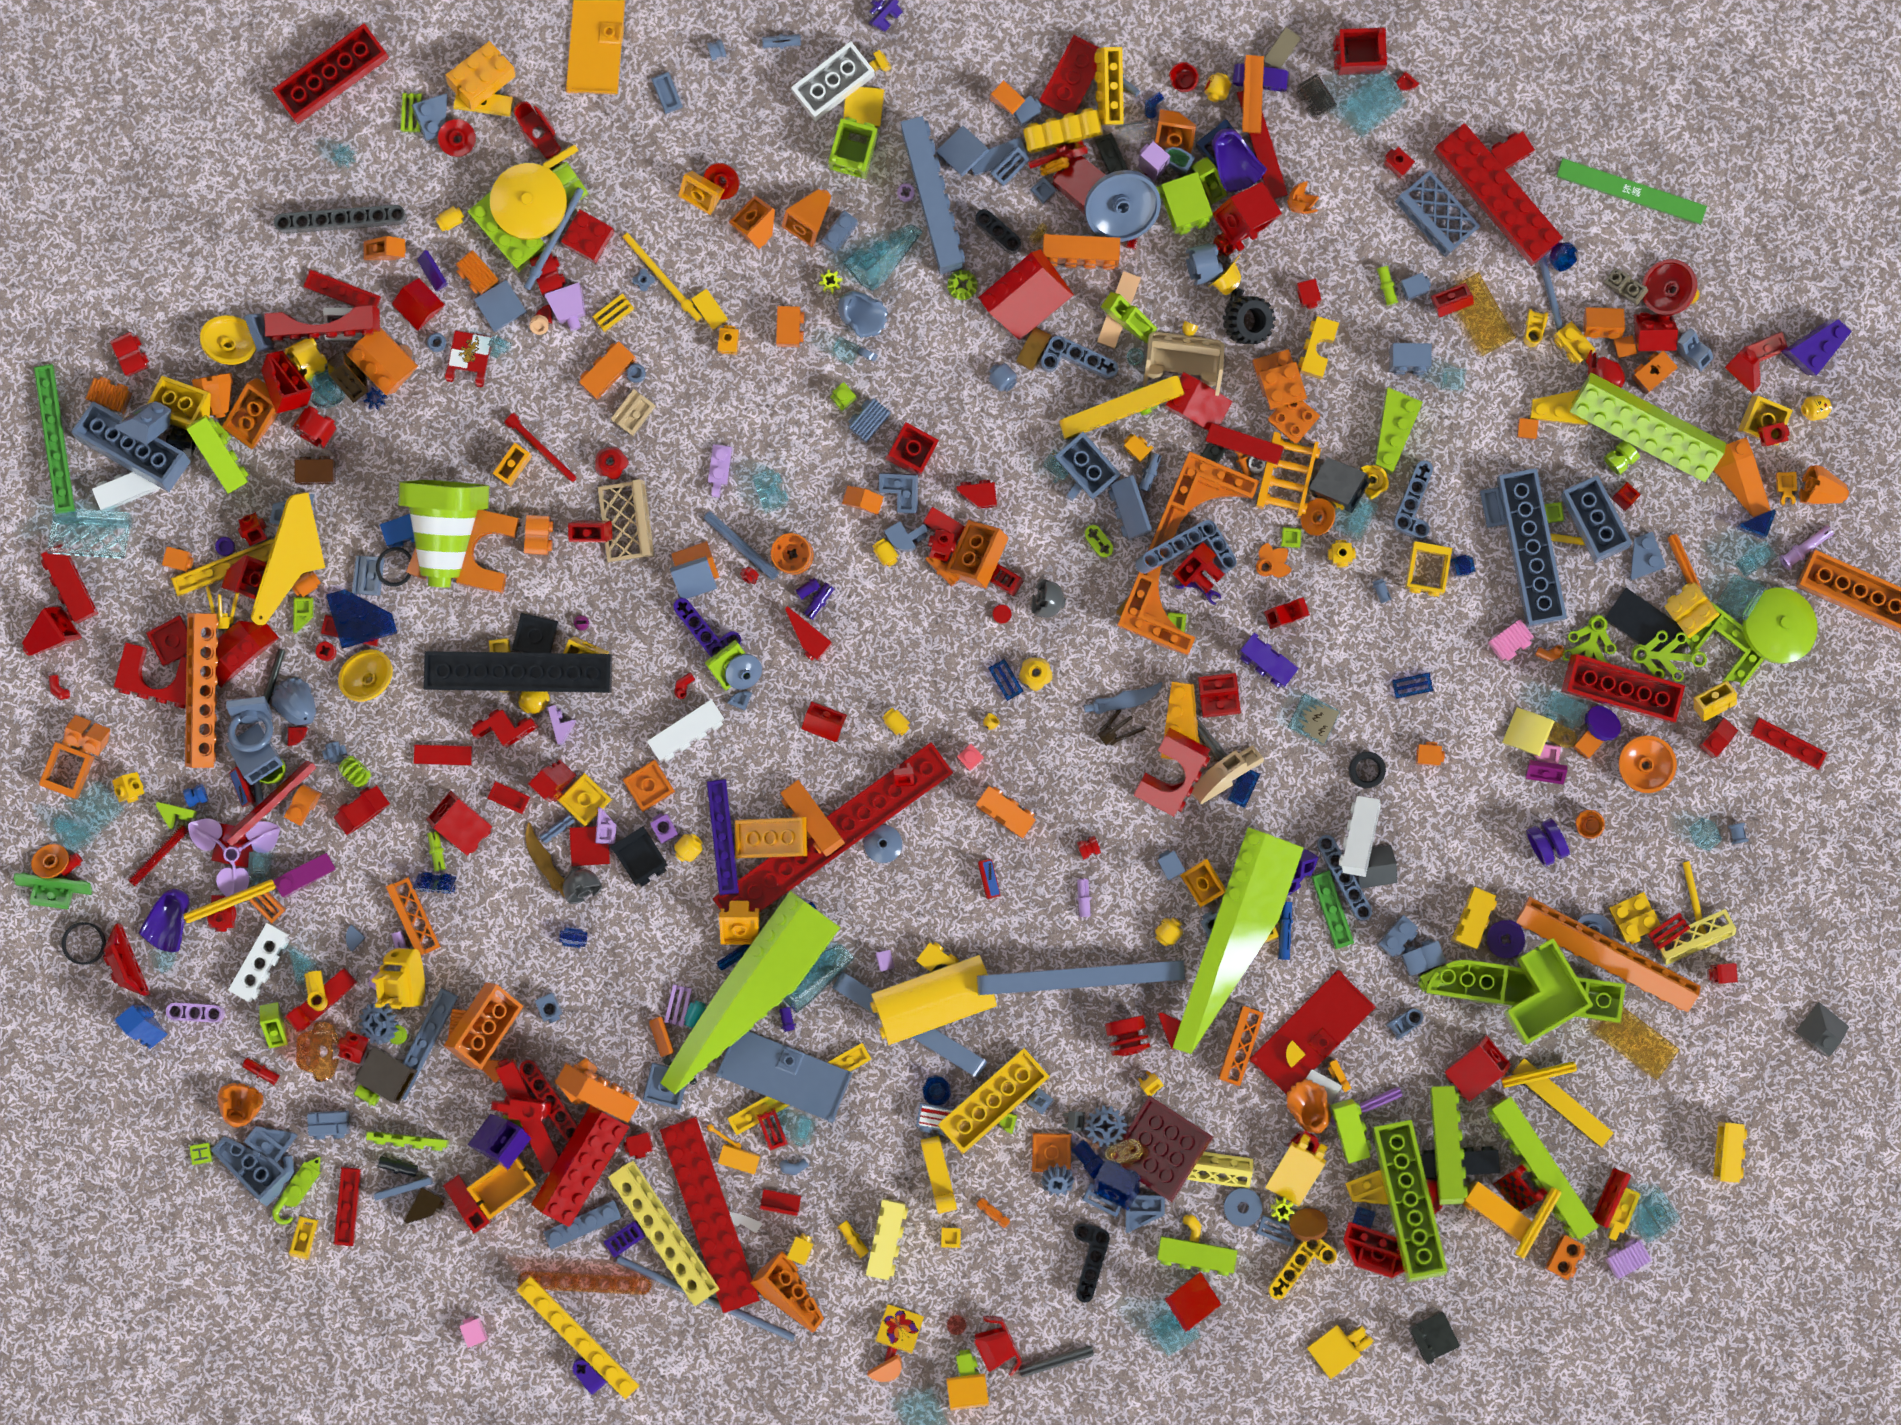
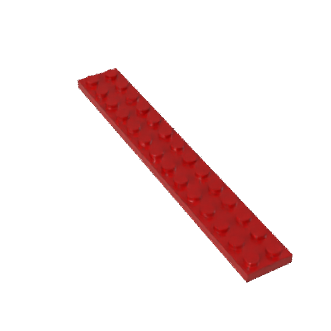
(852, 823)

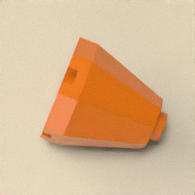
(220, 389)
(1822, 487)

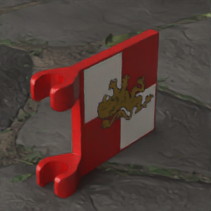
(469, 353)

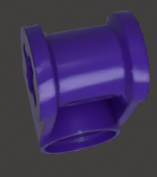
(590, 1377)

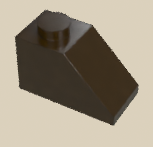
(425, 1205)

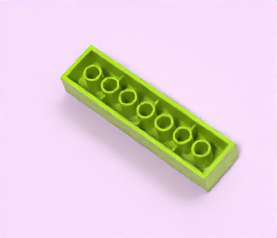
(1648, 427)
(1541, 1166)
(1409, 1201)

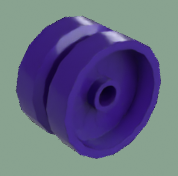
(1548, 842)

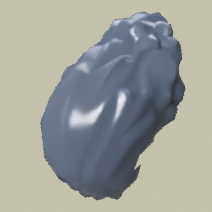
(862, 313)
(294, 701)

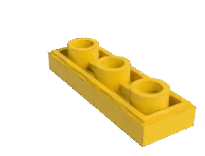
(494, 105)

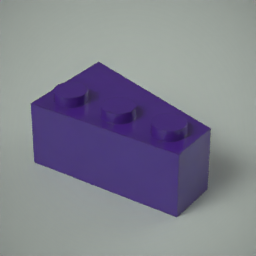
(1817, 347)
(1267, 661)

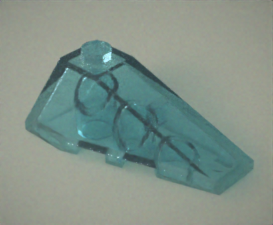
(877, 263)
(822, 973)

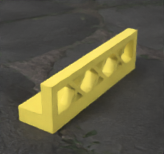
(1703, 940)
(1219, 1163)

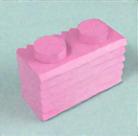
(1510, 640)

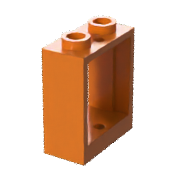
(78, 786)

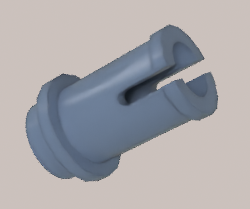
(1381, 590)

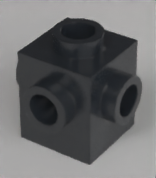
(181, 440)

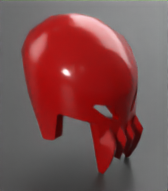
(1605, 369)

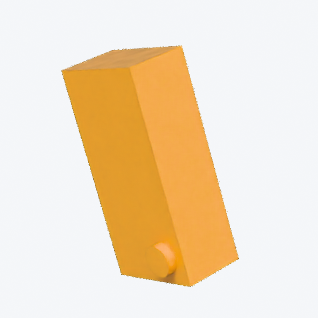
(1496, 1210)

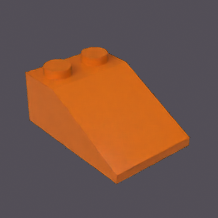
(251, 414)

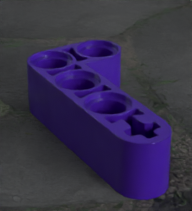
(703, 628)

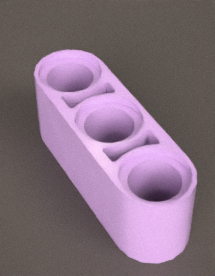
(186, 1008)

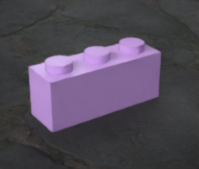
(1153, 160)

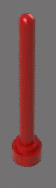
(514, 423)

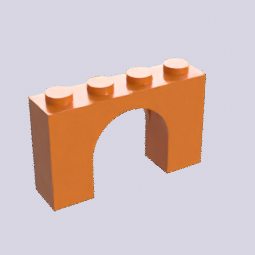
(472, 574)

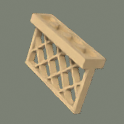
(642, 520)

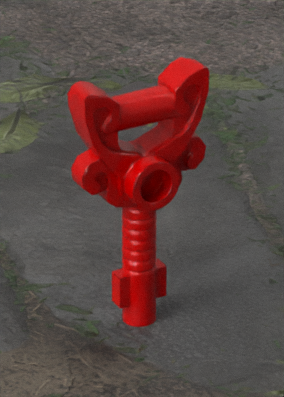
(1064, 150)

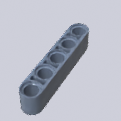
(1344, 887)

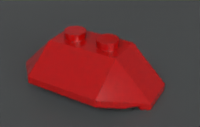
(240, 647)
(123, 962)
(1373, 1250)

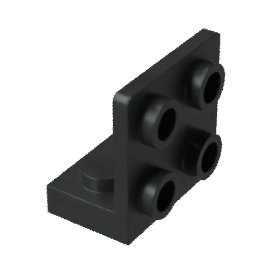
(1434, 1337)

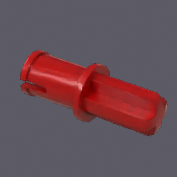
(261, 1071)

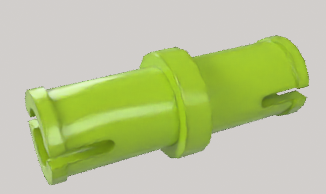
(1387, 285)
(436, 851)

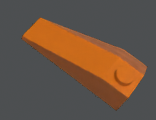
(1742, 477)
(783, 1287)

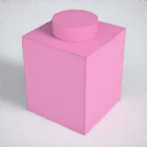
(473, 1331)

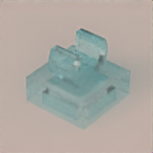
(499, 345)

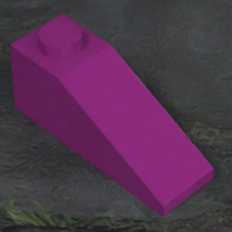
(304, 875)

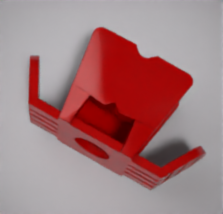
(528, 120)
(997, 1345)

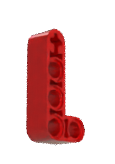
(335, 988)

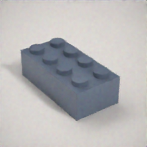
(1596, 519)

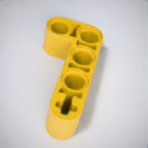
(938, 1174)
(1299, 1268)

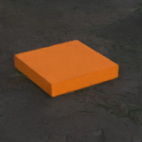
(648, 785)
(1050, 1150)

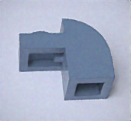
(1693, 350)
(902, 540)

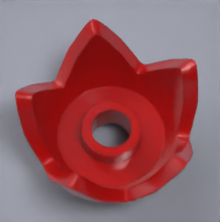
(614, 470)

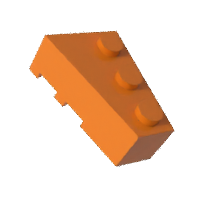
(1006, 811)

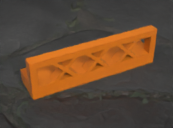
(1252, 94)
(406, 919)
(1234, 1042)

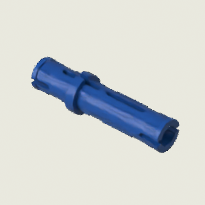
(1285, 931)

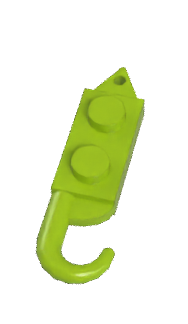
(297, 1188)

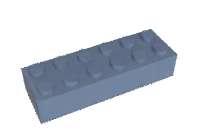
(155, 462)

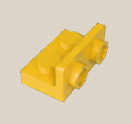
(1573, 343)

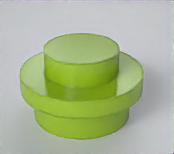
(400, 1035)

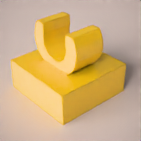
(880, 62)
(1151, 1084)

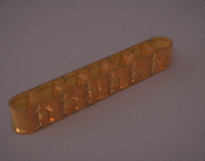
(594, 1282)

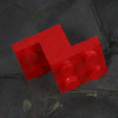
(503, 727)

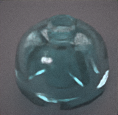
(325, 391)

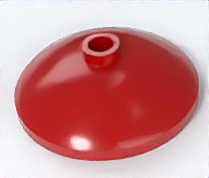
(1662, 279)

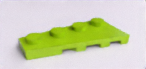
(400, 1140)

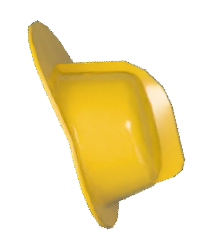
(1229, 279)

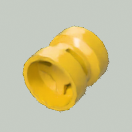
(1356, 1337)

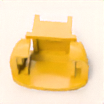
(402, 987)

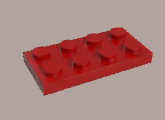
(1071, 77)

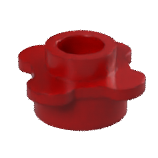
(749, 575)

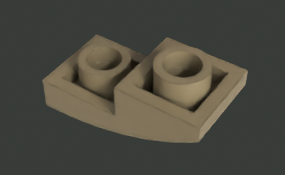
(1282, 48)
(1626, 286)

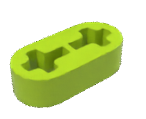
(1102, 538)

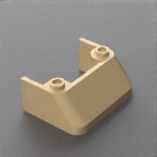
(1185, 354)

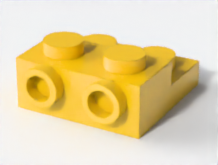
(1691, 609)
(1634, 918)

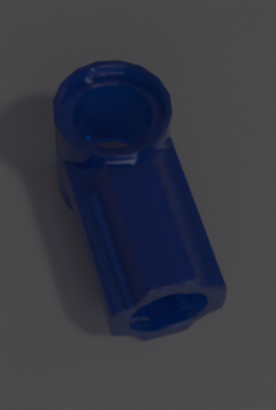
(1091, 1161)

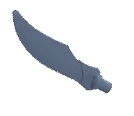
(1124, 700)

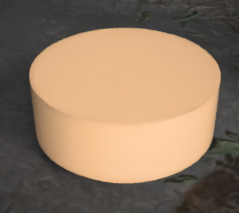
(539, 324)

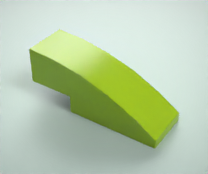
(1128, 316)

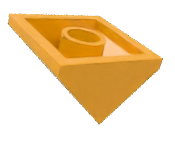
(700, 192)
(1203, 883)
(967, 1392)

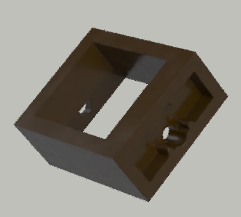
(350, 380)

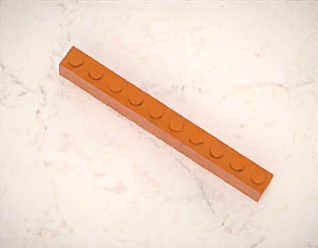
(1608, 954)

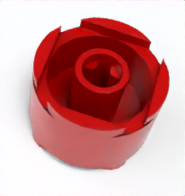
(314, 427)

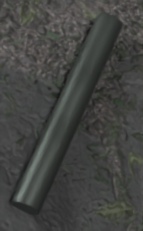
(273, 675)

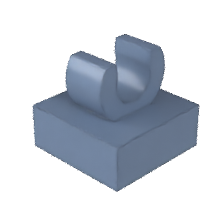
(1040, 1101)

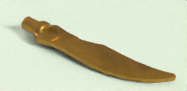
(543, 860)

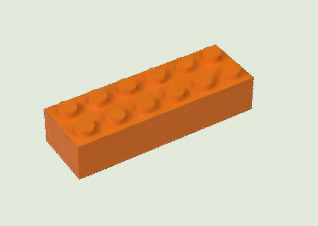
(1852, 589)

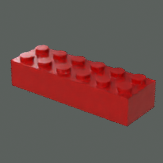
(330, 73)
(1623, 688)
(580, 1165)

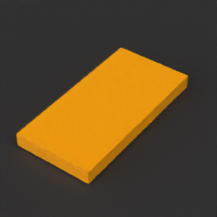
(770, 837)

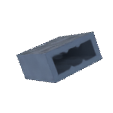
(258, 763)

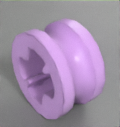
(911, 193)

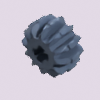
(1057, 1180)

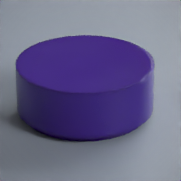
(225, 546)

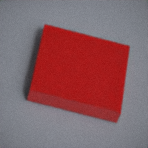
(169, 640)
(585, 849)

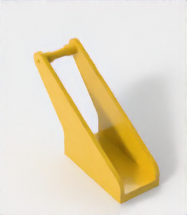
(293, 552)

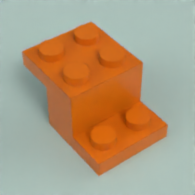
(1279, 379)

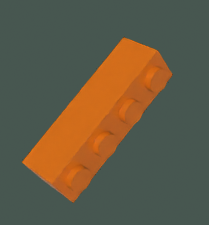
(817, 824)

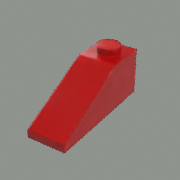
(811, 640)

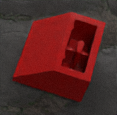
(1655, 332)

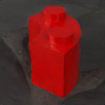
(361, 810)

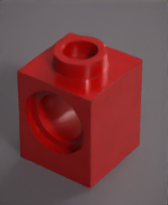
(1308, 294)
(1765, 434)

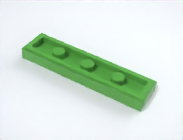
(1332, 909)

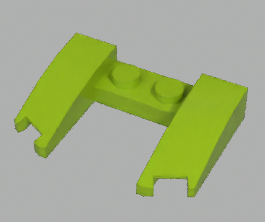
(1733, 632)

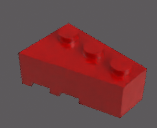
(285, 383)
(552, 781)

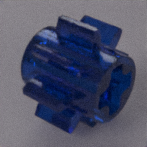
(380, 401)

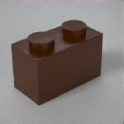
(315, 471)

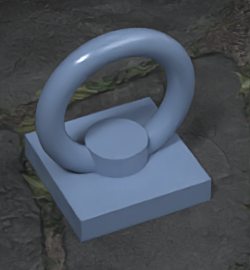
(249, 712)

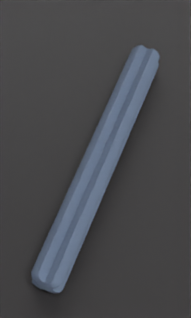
(742, 546)

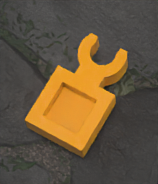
(1786, 483)
(1336, 1071)

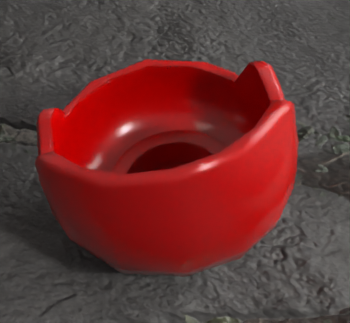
(1184, 77)

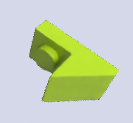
(170, 813)

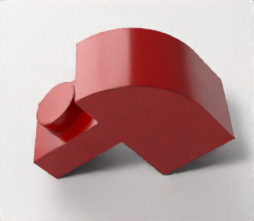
(1287, 613)

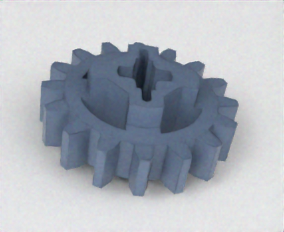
(378, 1023)
(1105, 1118)

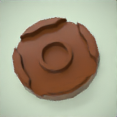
(1308, 1224)

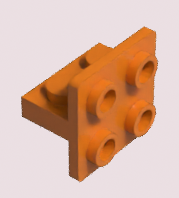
(1294, 420)

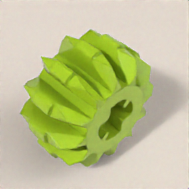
(354, 771)

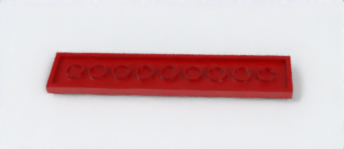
(709, 1214)

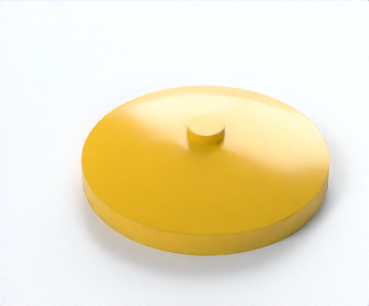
(528, 201)

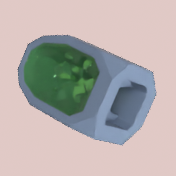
(1179, 160)

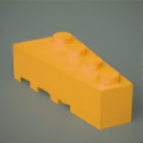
(1182, 711)

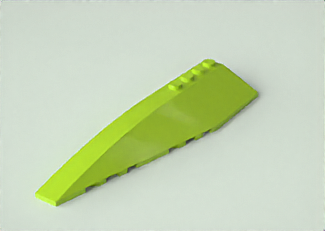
(1240, 929)
(758, 982)

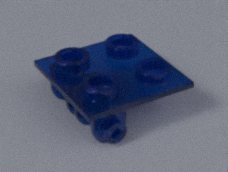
(441, 883)

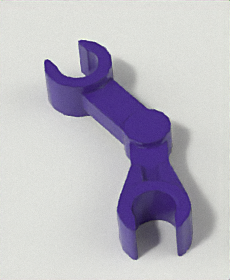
(1208, 595)

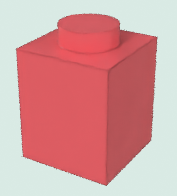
(970, 757)

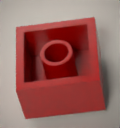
(587, 236)
(912, 449)

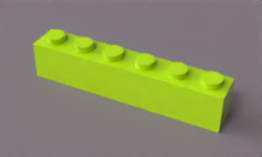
(1447, 1145)

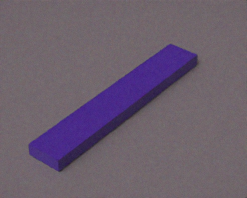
(722, 837)

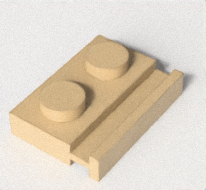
(633, 412)

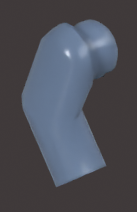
(288, 1167)
(793, 1169)

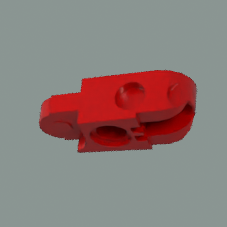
(522, 1108)

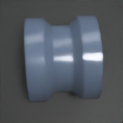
(716, 50)

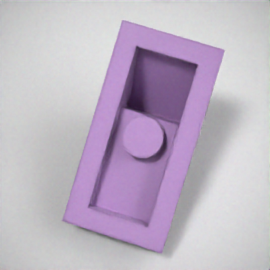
(560, 729)

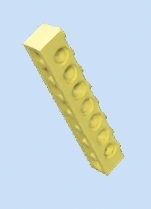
(673, 1237)

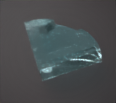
(166, 961)

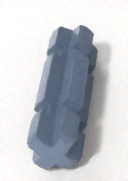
(557, 828)

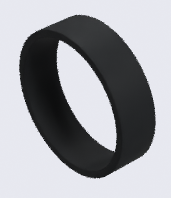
(63, 943)

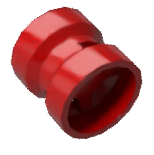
(1088, 847)

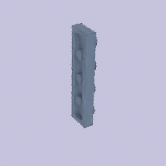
(583, 1224)

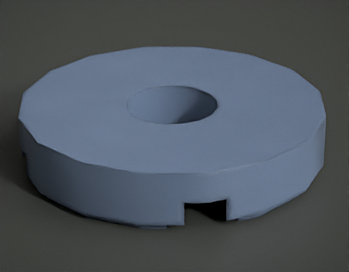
(1254, 1207)

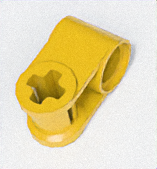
(1534, 324)

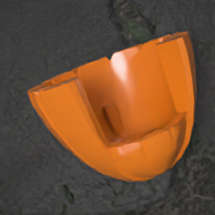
(239, 1104)

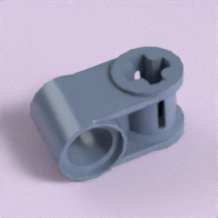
(1404, 1023)

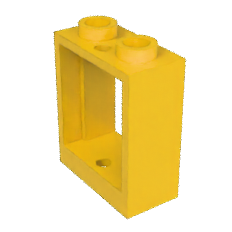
(1433, 550)

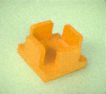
(739, 924)

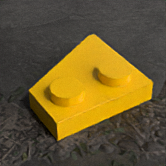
(1368, 1189)

